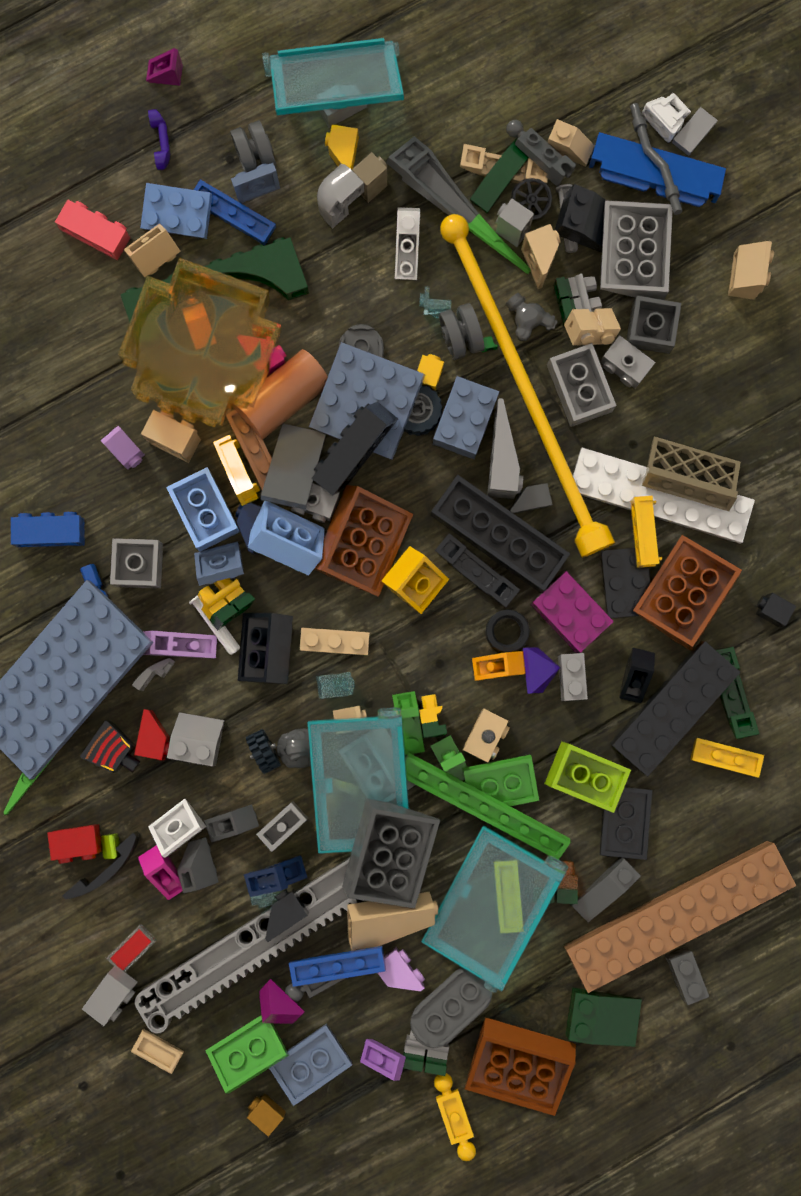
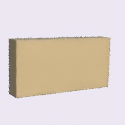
(157, 1051)

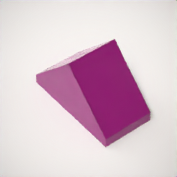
(165, 68)
(277, 1005)

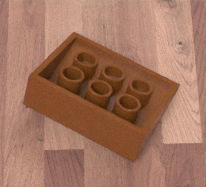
(363, 539)
(687, 592)
(521, 1066)

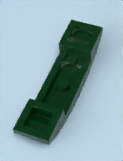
(499, 177)
(736, 704)

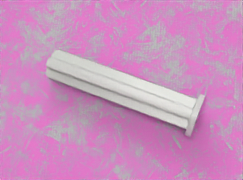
(223, 634)

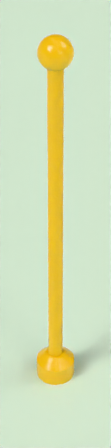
(592, 535)

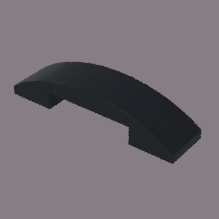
(476, 571)
(126, 849)

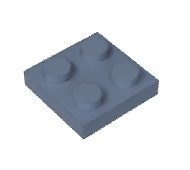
(255, 183)
(218, 563)

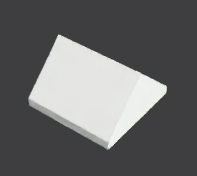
(176, 828)

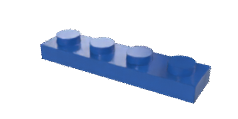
(238, 214)
(337, 966)

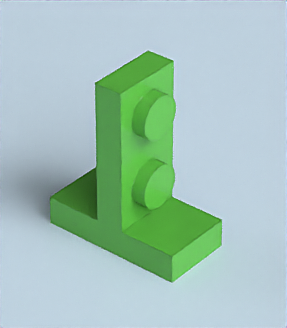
(411, 723)
(449, 757)

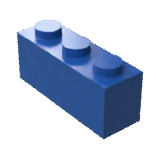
(47, 530)

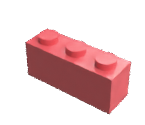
(93, 229)

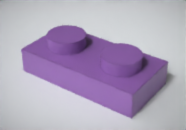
(383, 1059)

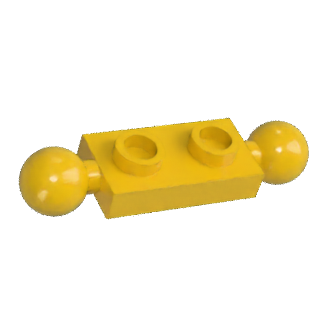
(455, 1117)

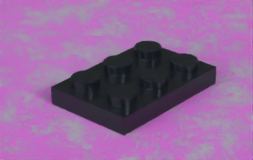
(622, 582)
(627, 829)

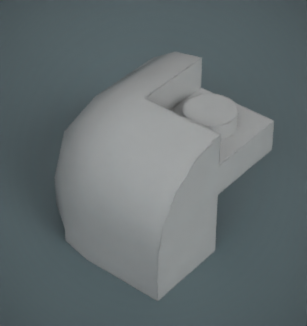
(337, 193)

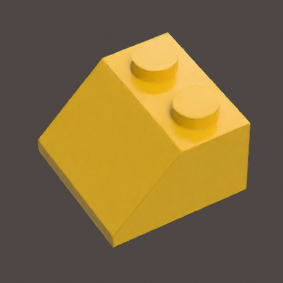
(415, 579)

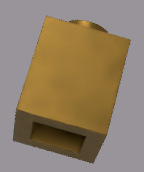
(265, 1114)

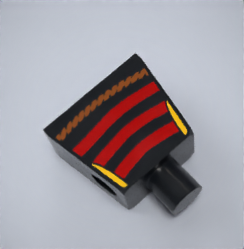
(111, 749)

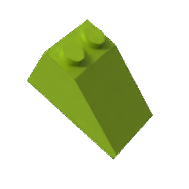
(587, 777)

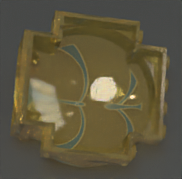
(200, 343)

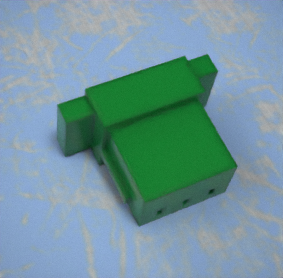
(489, 345)

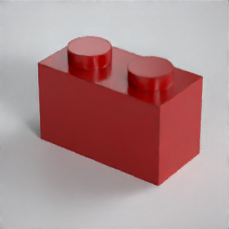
(75, 842)

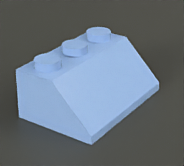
(287, 538)

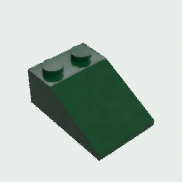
(603, 1018)

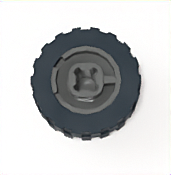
(425, 412)

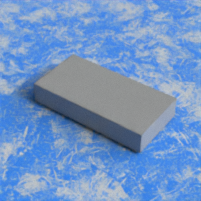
(694, 131)

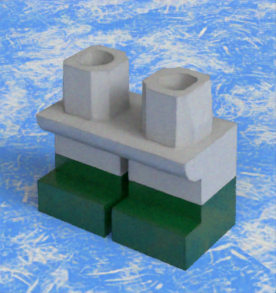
(572, 294)
(434, 1061)

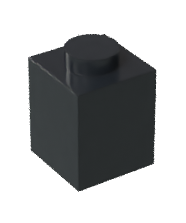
(775, 609)

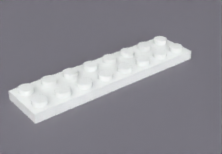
(620, 481)

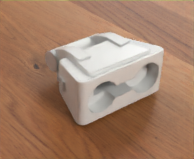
(664, 117)

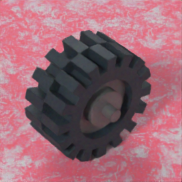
(263, 751)

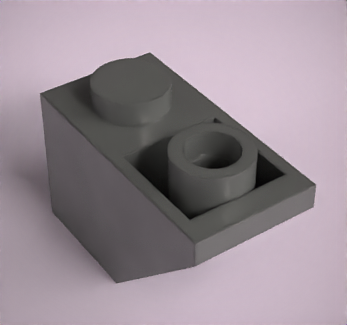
(197, 867)

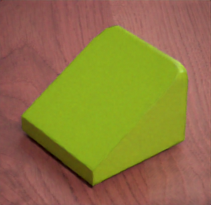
(109, 845)

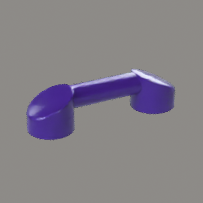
(161, 157)

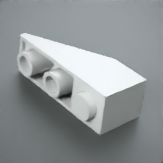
(407, 243)

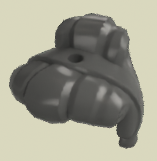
(294, 749)

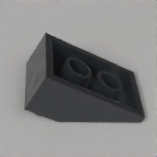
(582, 217)

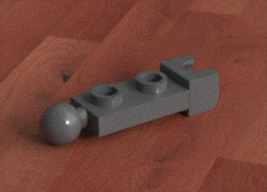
(541, 152)

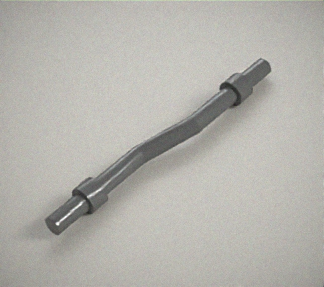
(671, 191)

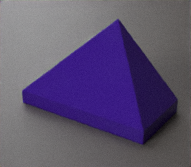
(538, 670)

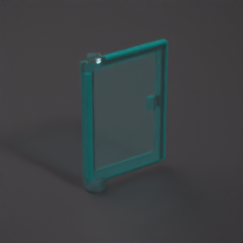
(334, 76)
(352, 763)
(494, 907)

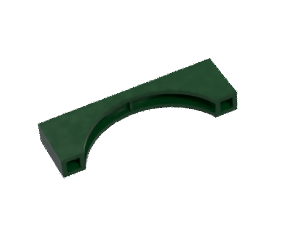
(269, 265)

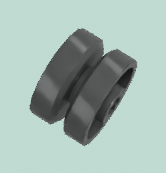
(253, 149)
(461, 331)

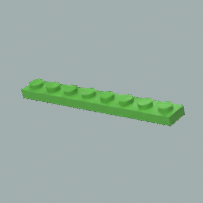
(485, 807)

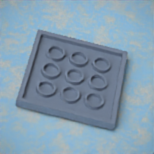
(364, 379)

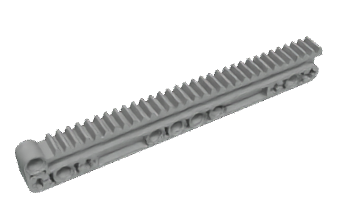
(234, 957)

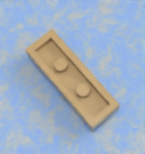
(334, 641)

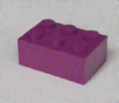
(572, 613)

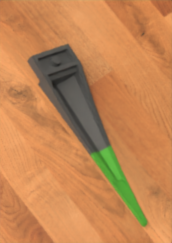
(428, 177)

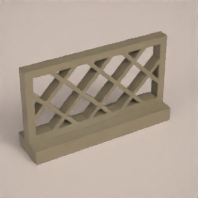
(689, 486)

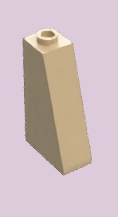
(379, 923)

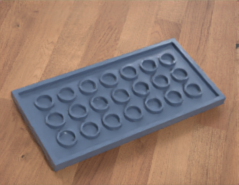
(65, 677)

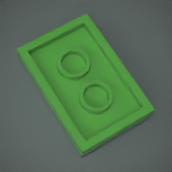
(505, 780)
(246, 1054)

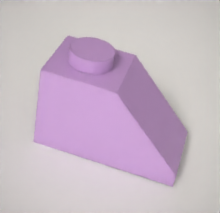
(123, 448)

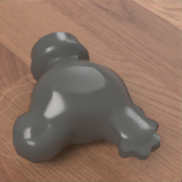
(528, 316)

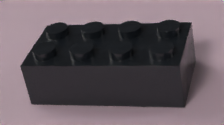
(354, 448)

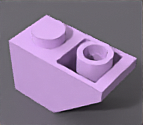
(400, 973)

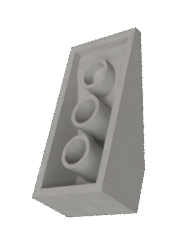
(504, 465)

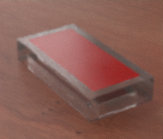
(131, 948)

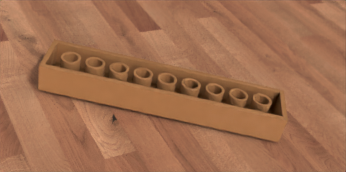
(679, 916)

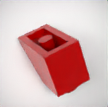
(152, 737)

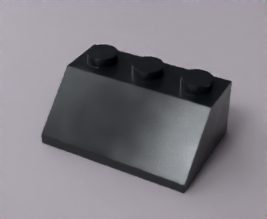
(265, 648)

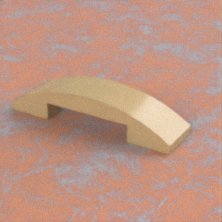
(480, 162)

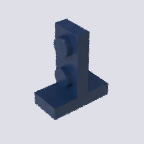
(275, 877)

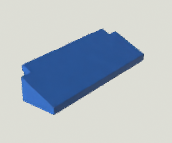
(629, 166)

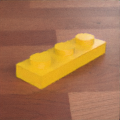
(727, 757)

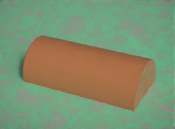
(285, 393)

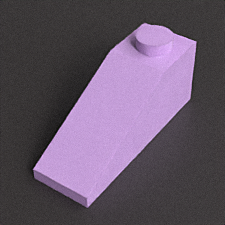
(181, 644)

